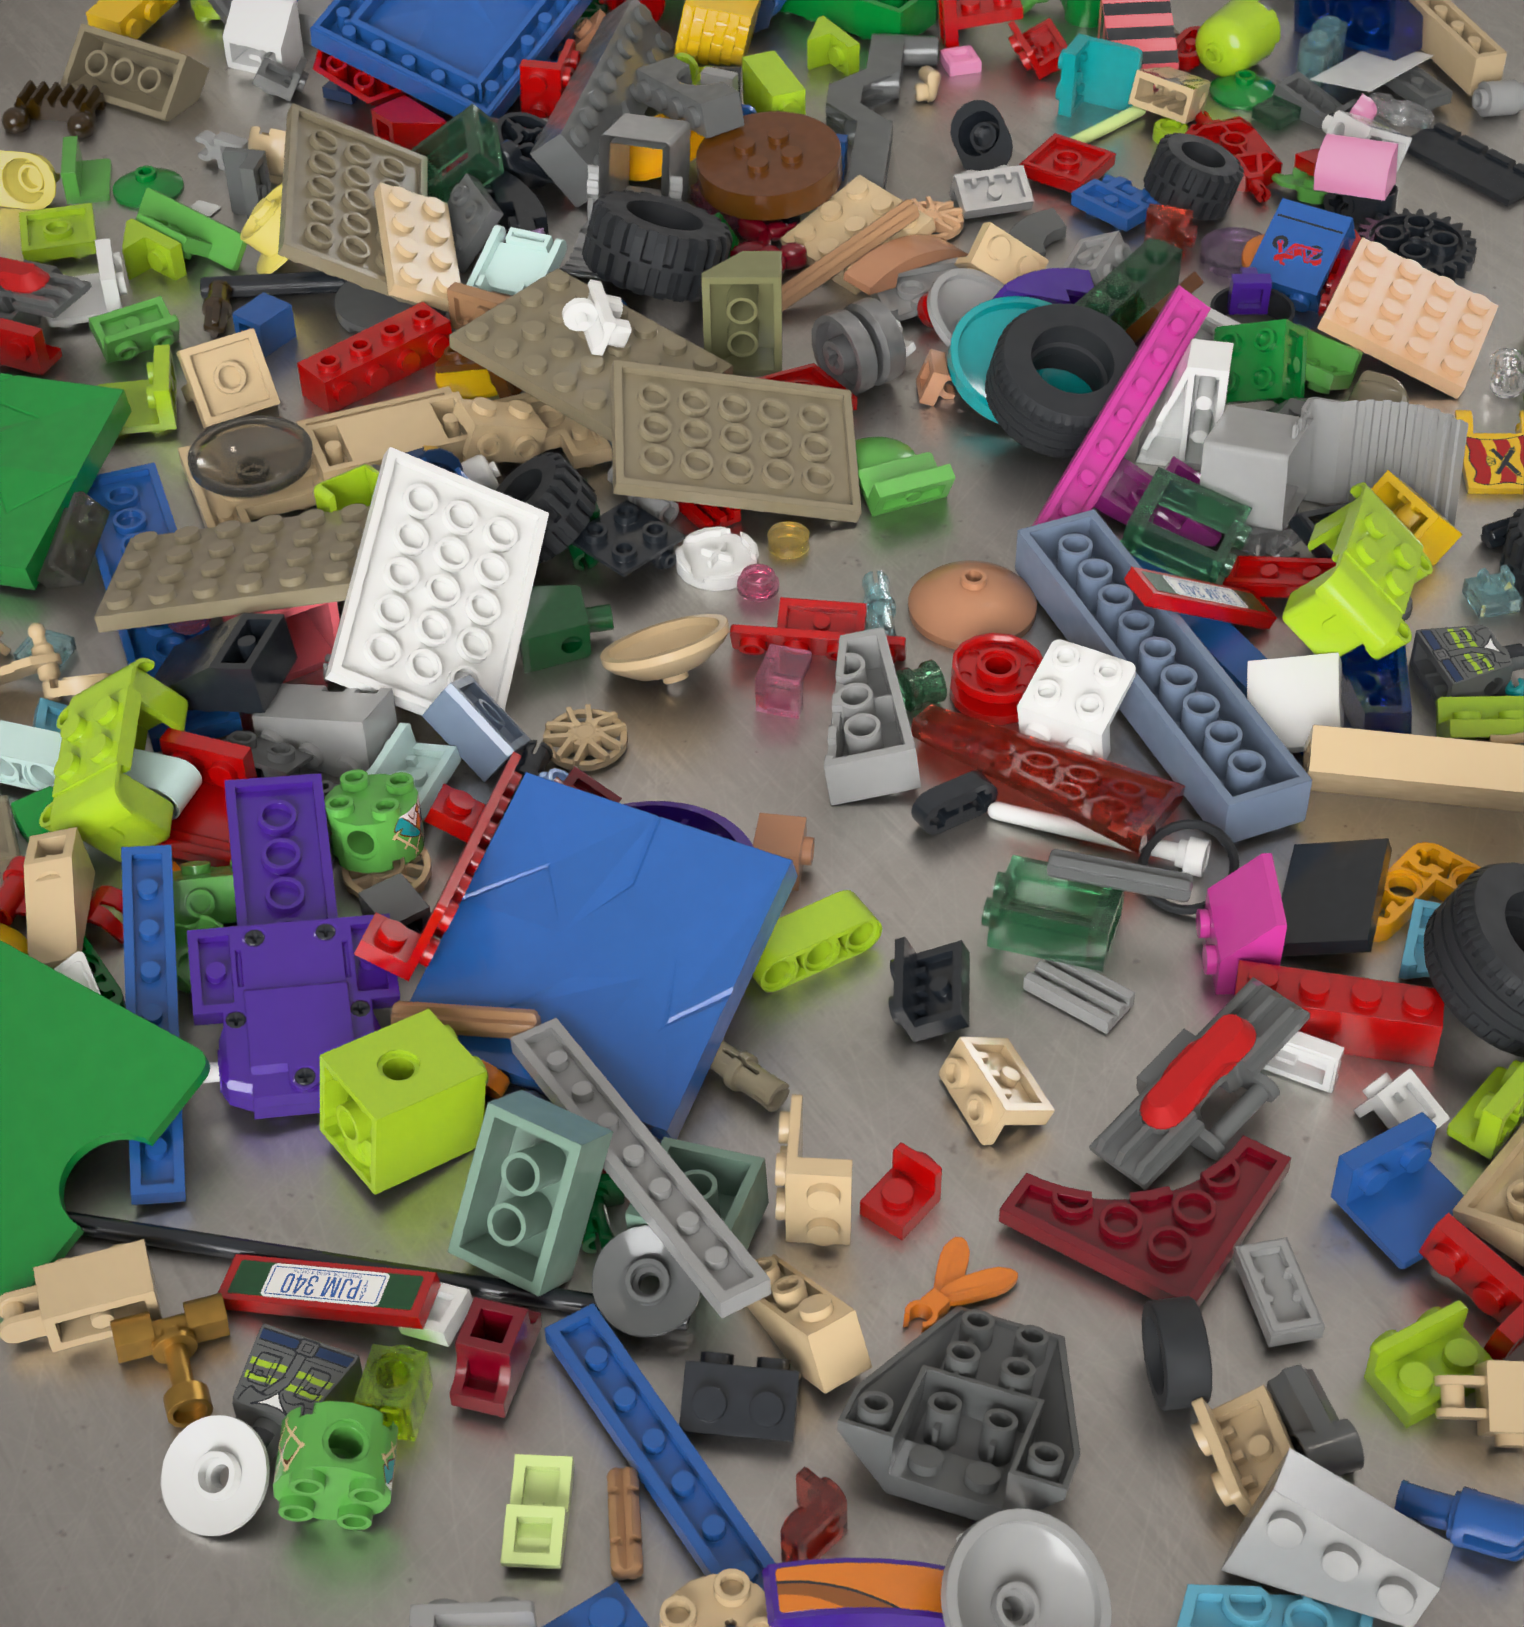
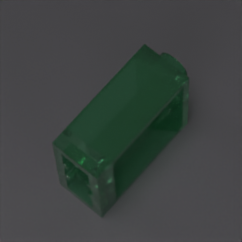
(467, 132)
(1178, 553)
(1047, 934)

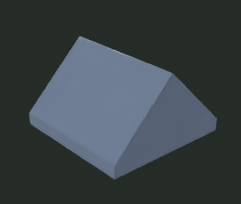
(476, 725)

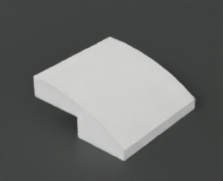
(1297, 694)

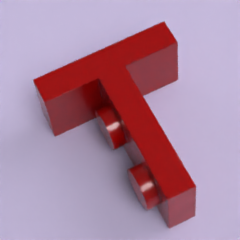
(973, 13)
(1484, 1277)

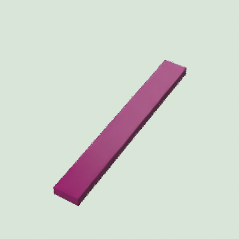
(1126, 407)

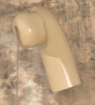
(928, 89)

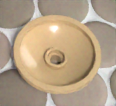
(666, 648)

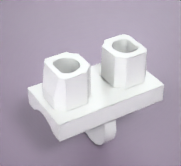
(598, 318)

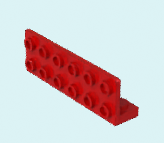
(394, 945)

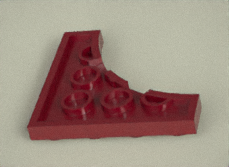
(1158, 1237)

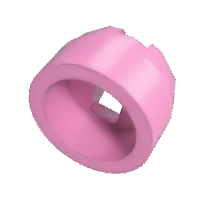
(1365, 107)

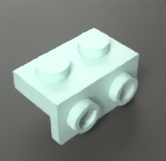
(427, 763)

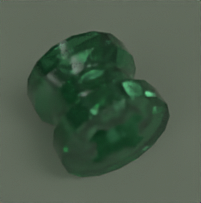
(922, 685)

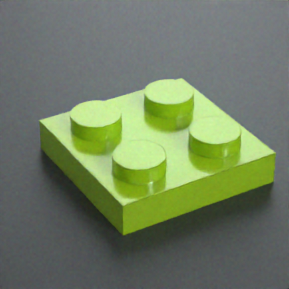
(58, 233)

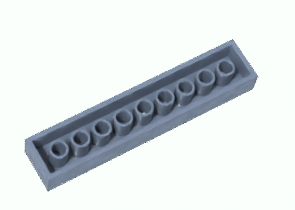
(1181, 696)

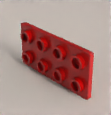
(216, 762)

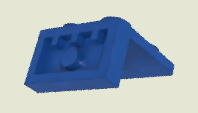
(1395, 1189)

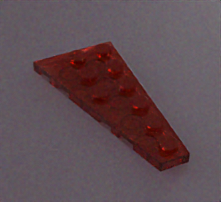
(1085, 788)

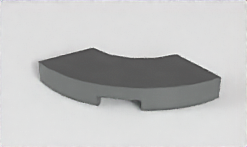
(1040, 230)

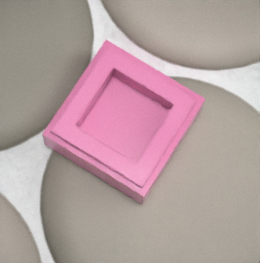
(960, 60)

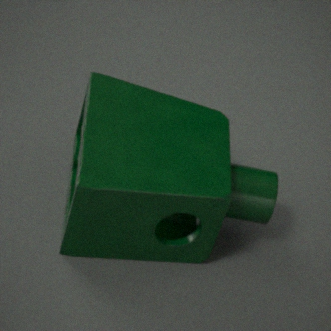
(559, 627)

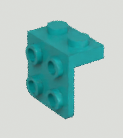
(1096, 74)

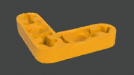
(1425, 873)

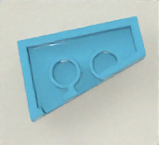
(1256, 1608)

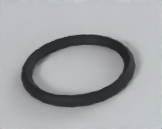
(1181, 825)

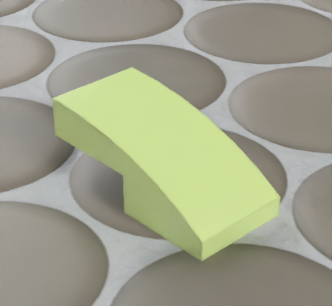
(538, 1511)

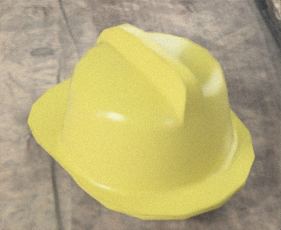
(26, 180)

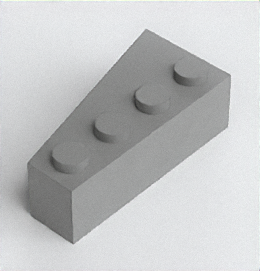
(869, 729)

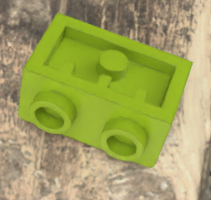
(1479, 716)
(1492, 1111)
(1406, 1361)

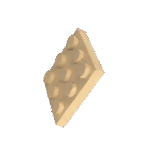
(844, 216)

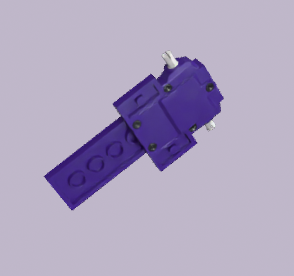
(289, 967)

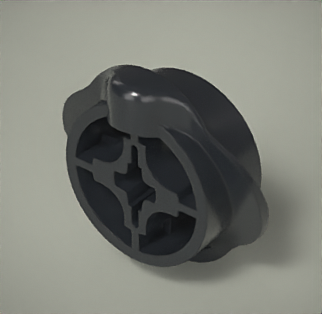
(517, 138)

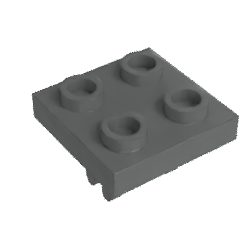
(472, 219)

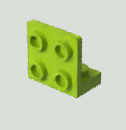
(154, 399)

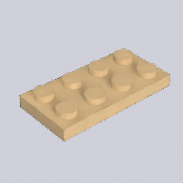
(416, 245)

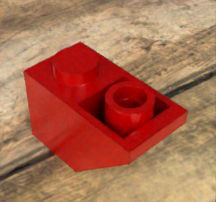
(404, 122)

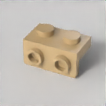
(1001, 255)
(500, 429)
(1245, 1443)

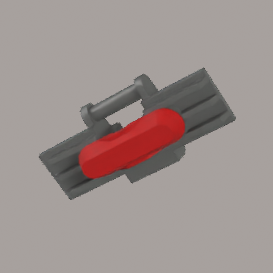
(36, 291)
(1186, 1073)

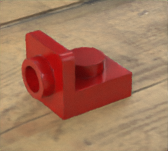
(904, 1192)

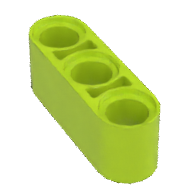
(816, 940)

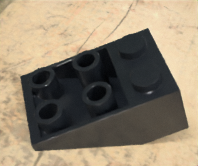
(232, 664)

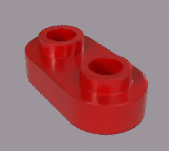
(1187, 49)

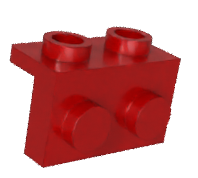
(1038, 47)
(25, 348)

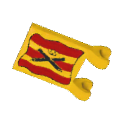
(1493, 460)

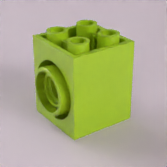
(402, 1100)

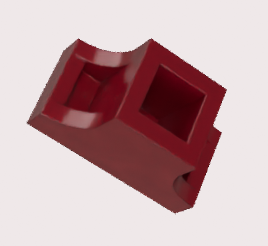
(492, 1355)

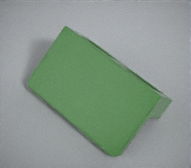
(84, 180)
(904, 483)

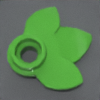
(1302, 184)

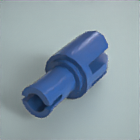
(1469, 1518)

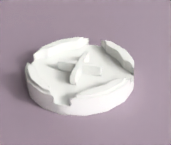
(715, 558)

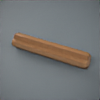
(473, 1020)

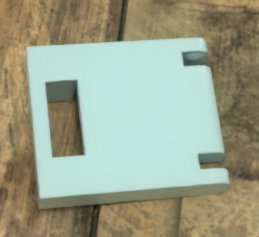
(517, 262)

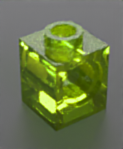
(391, 1368)

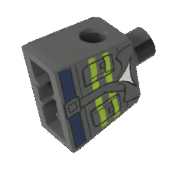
(1464, 661)
(289, 1374)

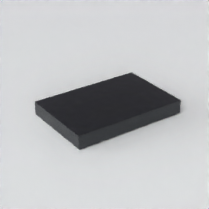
(1334, 896)

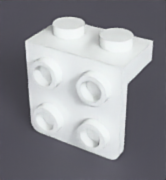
(105, 290)
(1075, 698)

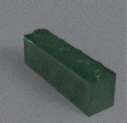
(1136, 283)

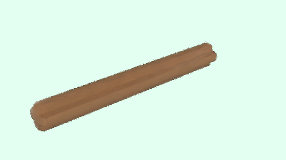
(848, 252)

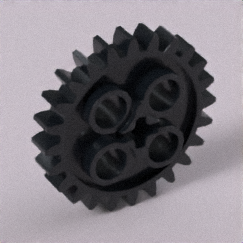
(1425, 239)

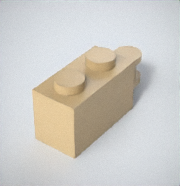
(81, 1296)
(1497, 1397)

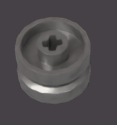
(859, 345)

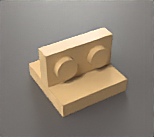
(227, 378)

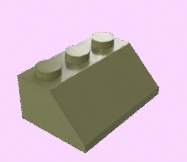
(745, 312)

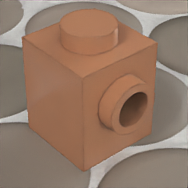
(786, 838)

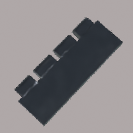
(1469, 162)

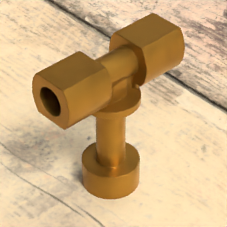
(173, 1342)

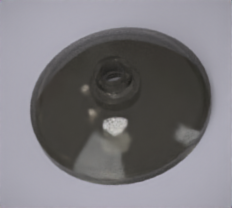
(250, 456)

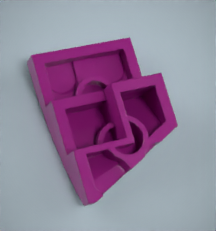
(1128, 487)

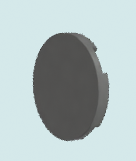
(363, 308)

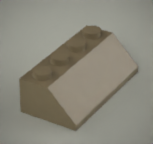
(134, 73)

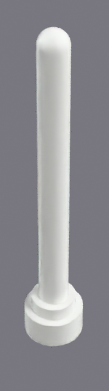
(1189, 854)

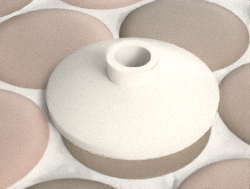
(193, 1475)

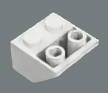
(262, 30)

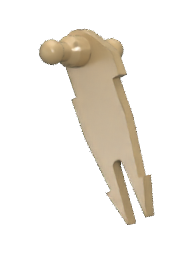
(43, 661)

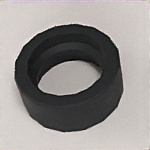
(1176, 1352)

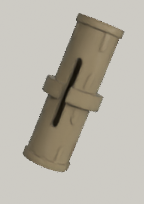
(744, 1073)

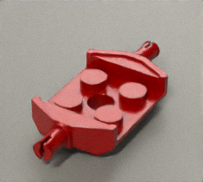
(1247, 146)

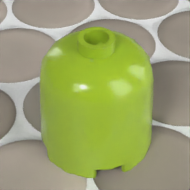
(1237, 37)

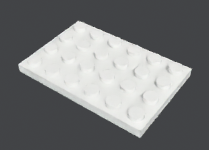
(436, 586)

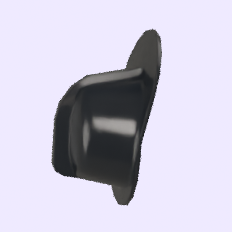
(981, 136)

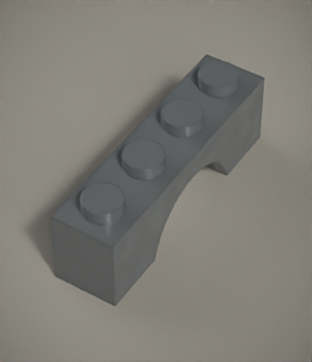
(707, 107)

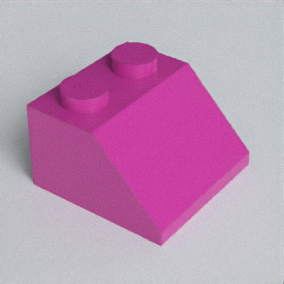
(1242, 922)

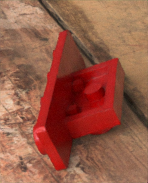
(810, 627)

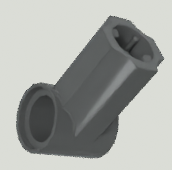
(1313, 1422)

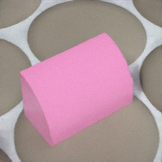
(1356, 167)

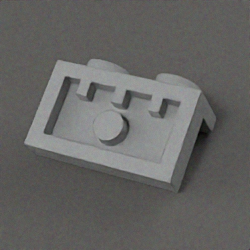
(992, 191)
(1099, 254)

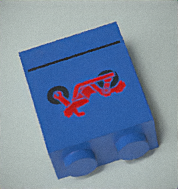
(1302, 251)

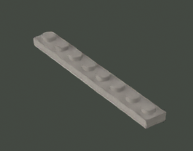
(645, 1171)

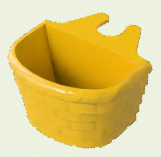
(717, 30)

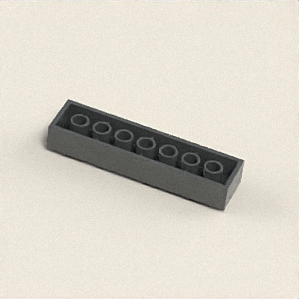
(599, 95)

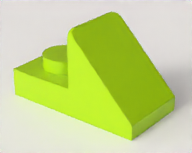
(832, 46)
(148, 249)

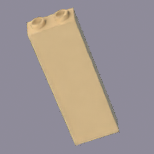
(1415, 768)

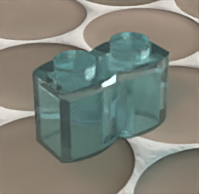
(1321, 47)

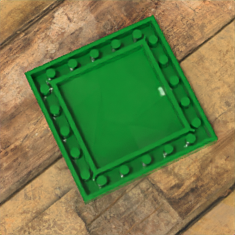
(49, 449)

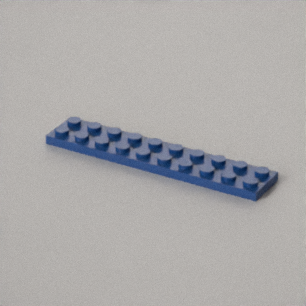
(135, 507)

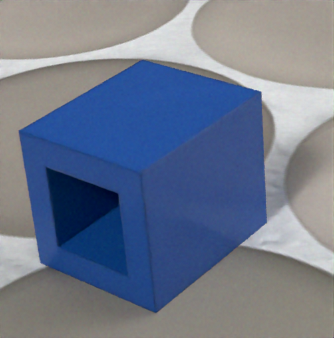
(270, 319)

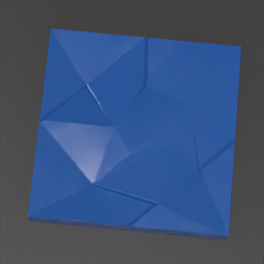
(446, 48)
(616, 931)

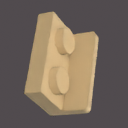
(993, 1087)

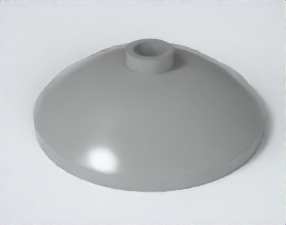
(956, 294)
(1030, 1564)

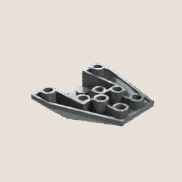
(969, 1417)

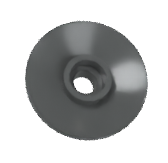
(618, 1280)

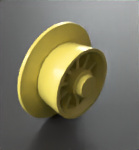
(262, 232)

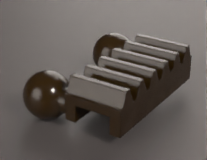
(55, 104)

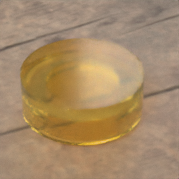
(788, 540)

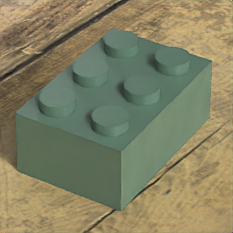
(529, 1192)

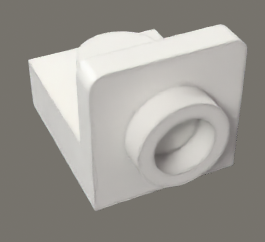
(1400, 1099)

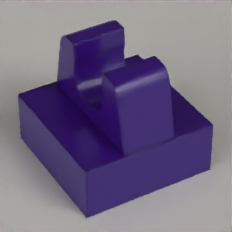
(1249, 292)

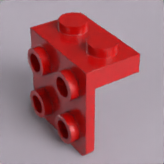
(545, 81)

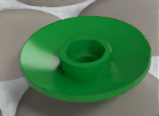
(1241, 90)
(131, 187)

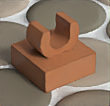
(932, 379)

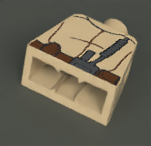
(1178, 96)

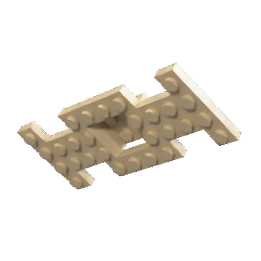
(365, 434)

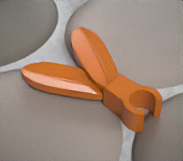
(956, 1288)

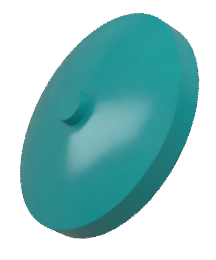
(975, 343)

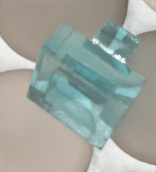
(1492, 593)

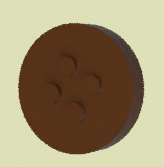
(770, 166)

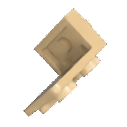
(816, 1189)

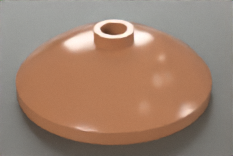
(970, 601)

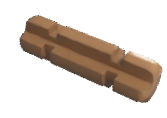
(624, 1523)

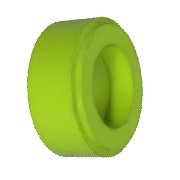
(1167, 126)

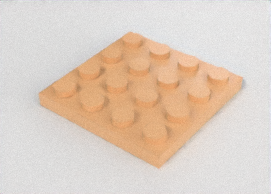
(1409, 317)

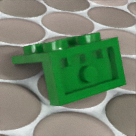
(1265, 361)

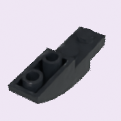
(518, 203)

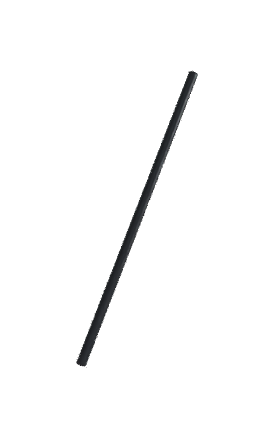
(228, 1246)

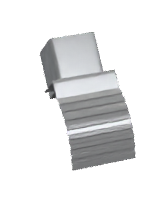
(613, 168)
(1287, 459)

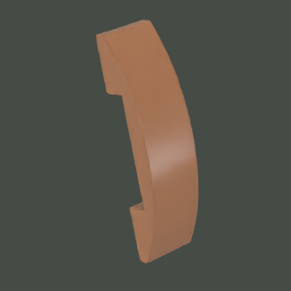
(881, 266)

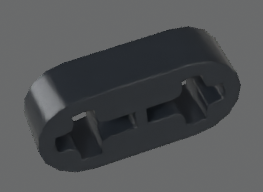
(954, 802)

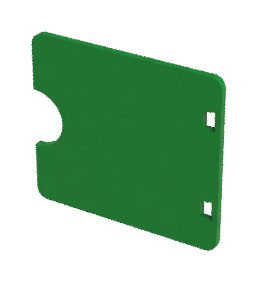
(70, 1081)

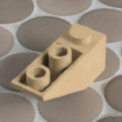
(57, 895)
(811, 1327)

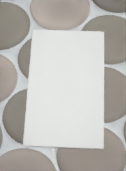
(1369, 71)

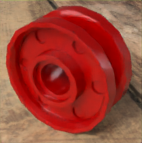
(992, 676)

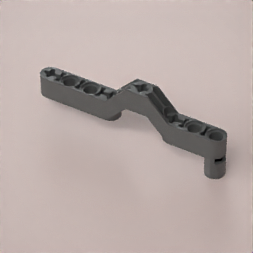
(853, 98)

